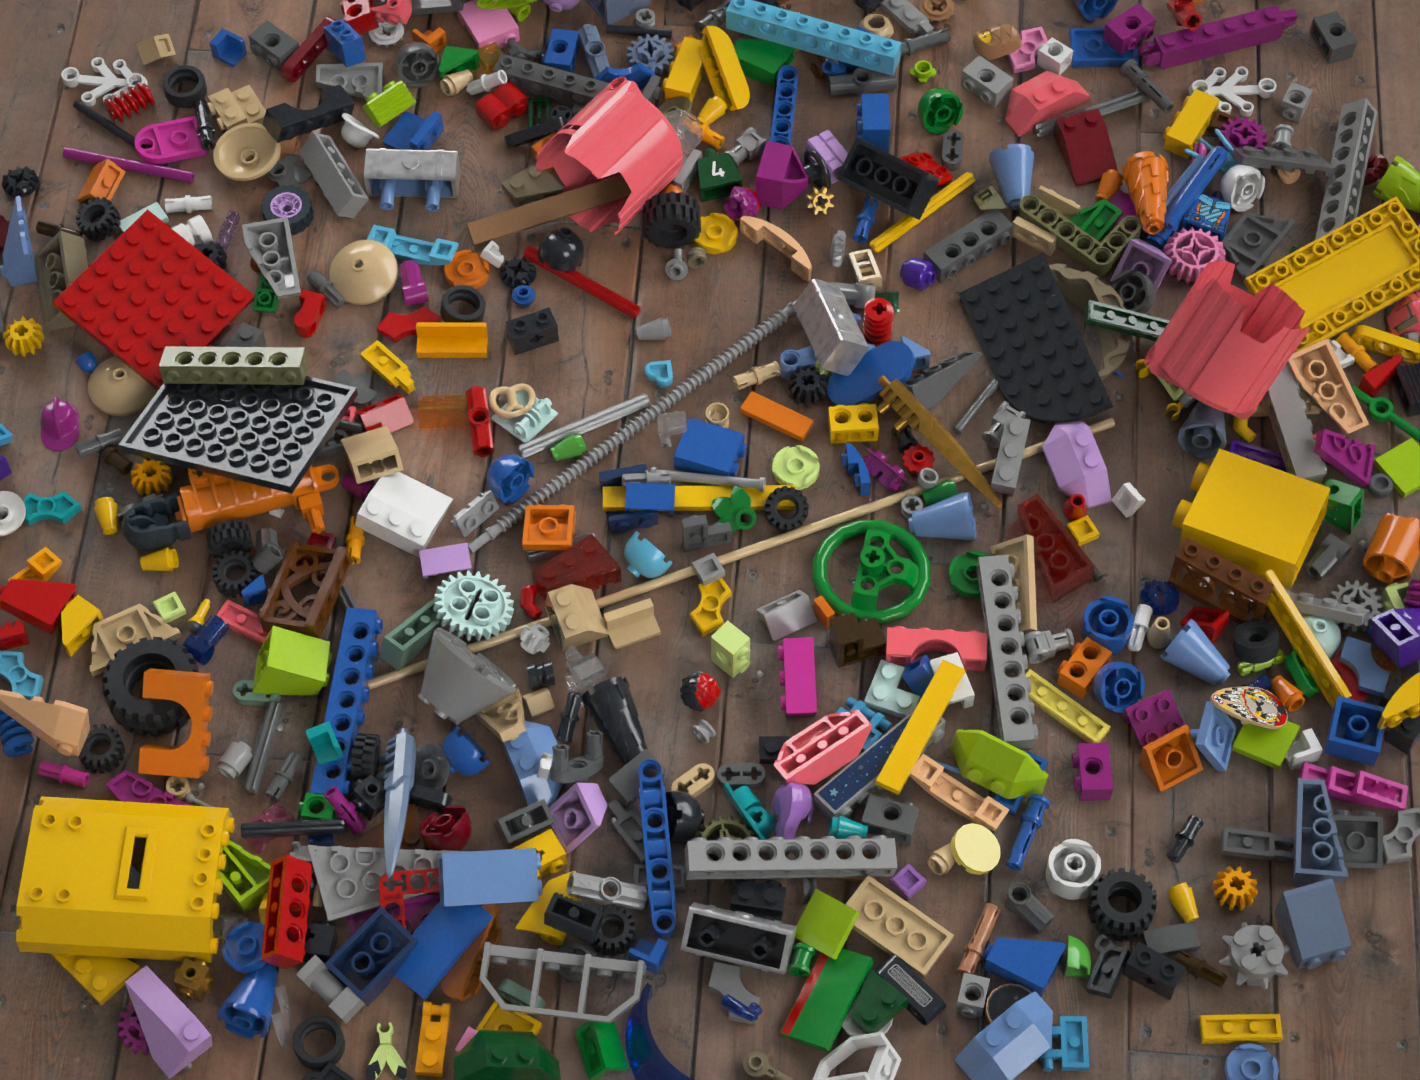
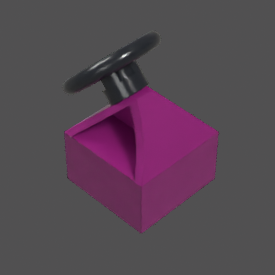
(784, 177)

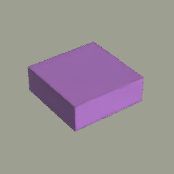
(908, 881)

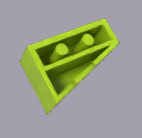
(244, 877)

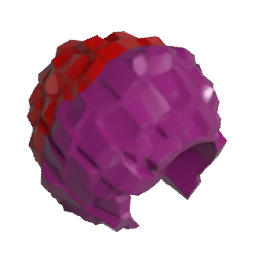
(742, 203)

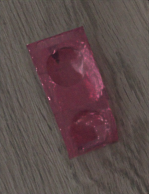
(274, 813)

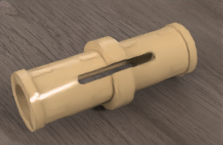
(756, 375)

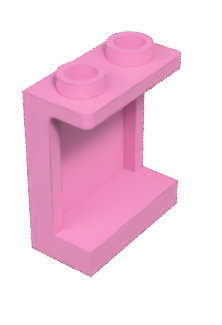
(488, 25)

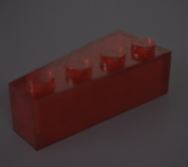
(1055, 551)

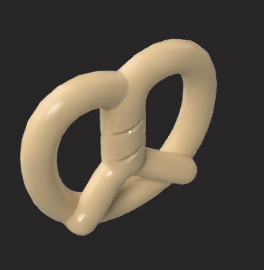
(512, 401)

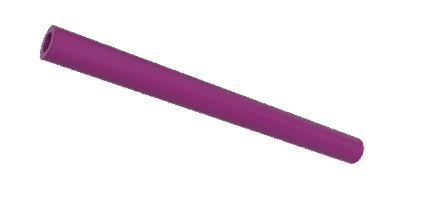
(130, 165)

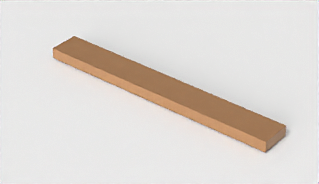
(548, 210)

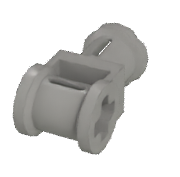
(747, 147)
(994, 434)
(1044, 645)

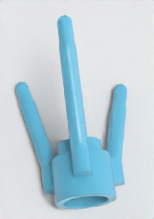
(1230, 161)

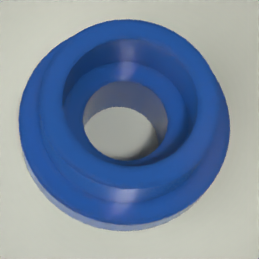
(523, 301)

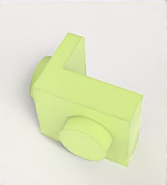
(1393, 594)

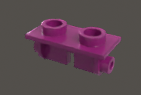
(891, 476)

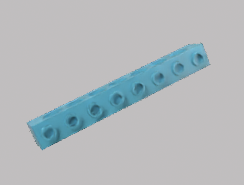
(814, 35)

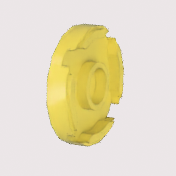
(975, 849)

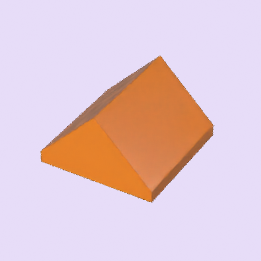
(1170, 759)

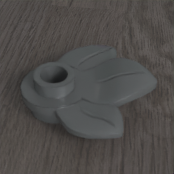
(290, 172)
(361, 382)

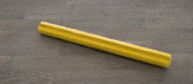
(934, 204)

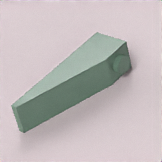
(410, 637)

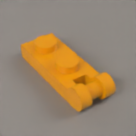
(433, 1040)

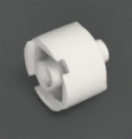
(1072, 883)

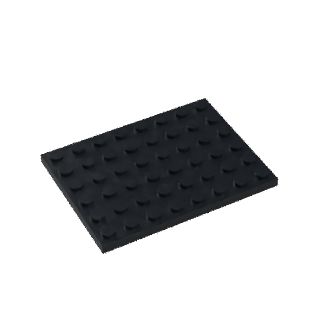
(241, 430)

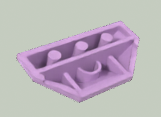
(1077, 463)

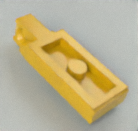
(388, 366)

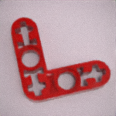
(398, 896)

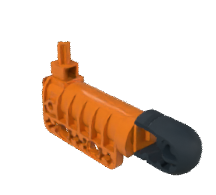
(220, 499)

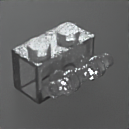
(583, 671)

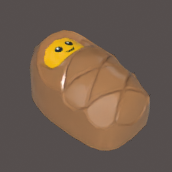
(997, 41)

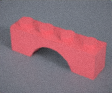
(906, 644)

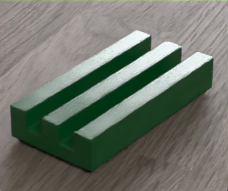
(539, 101)

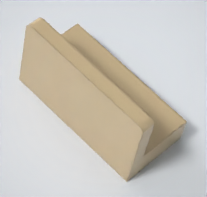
(631, 624)

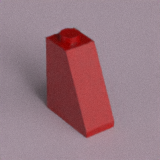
(37, 601)

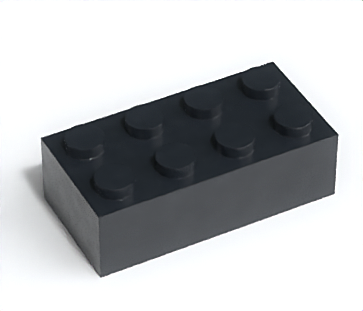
(888, 178)

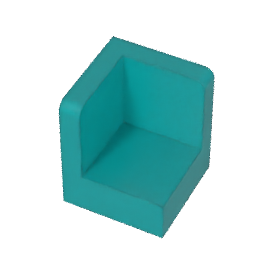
(324, 743)

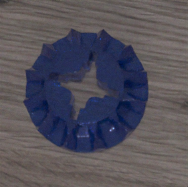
(1159, 608)

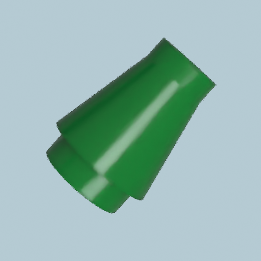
(940, 492)

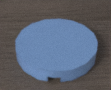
(1250, 1063)

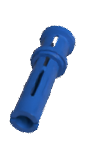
(1030, 822)

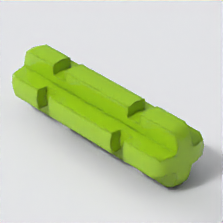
(1244, 668)

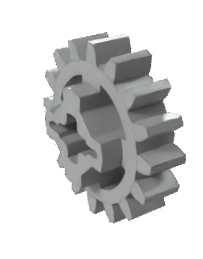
(1358, 595)

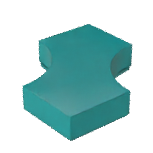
(58, 507)

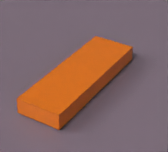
(776, 416)

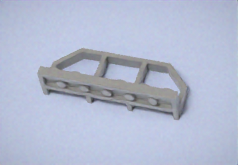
(553, 961)

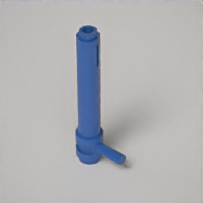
(1188, 196)

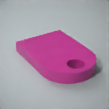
(169, 141)

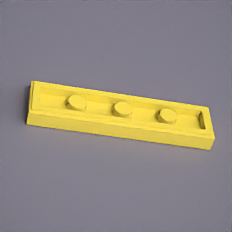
(1066, 710)

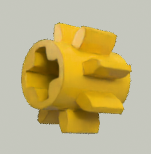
(825, 201)

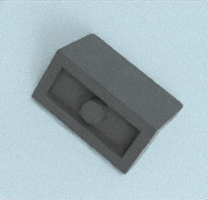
(627, 778)

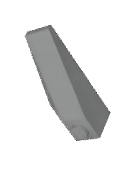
(274, 253)

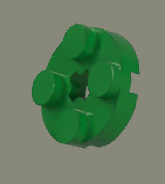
(958, 577)

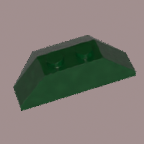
(505, 1057)

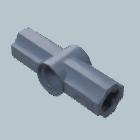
(593, 49)

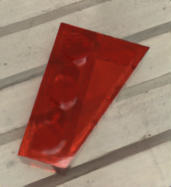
(582, 565)

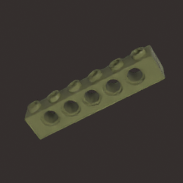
(234, 365)

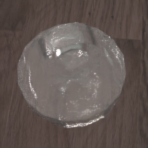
(686, 127)

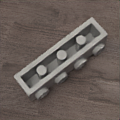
(333, 175)

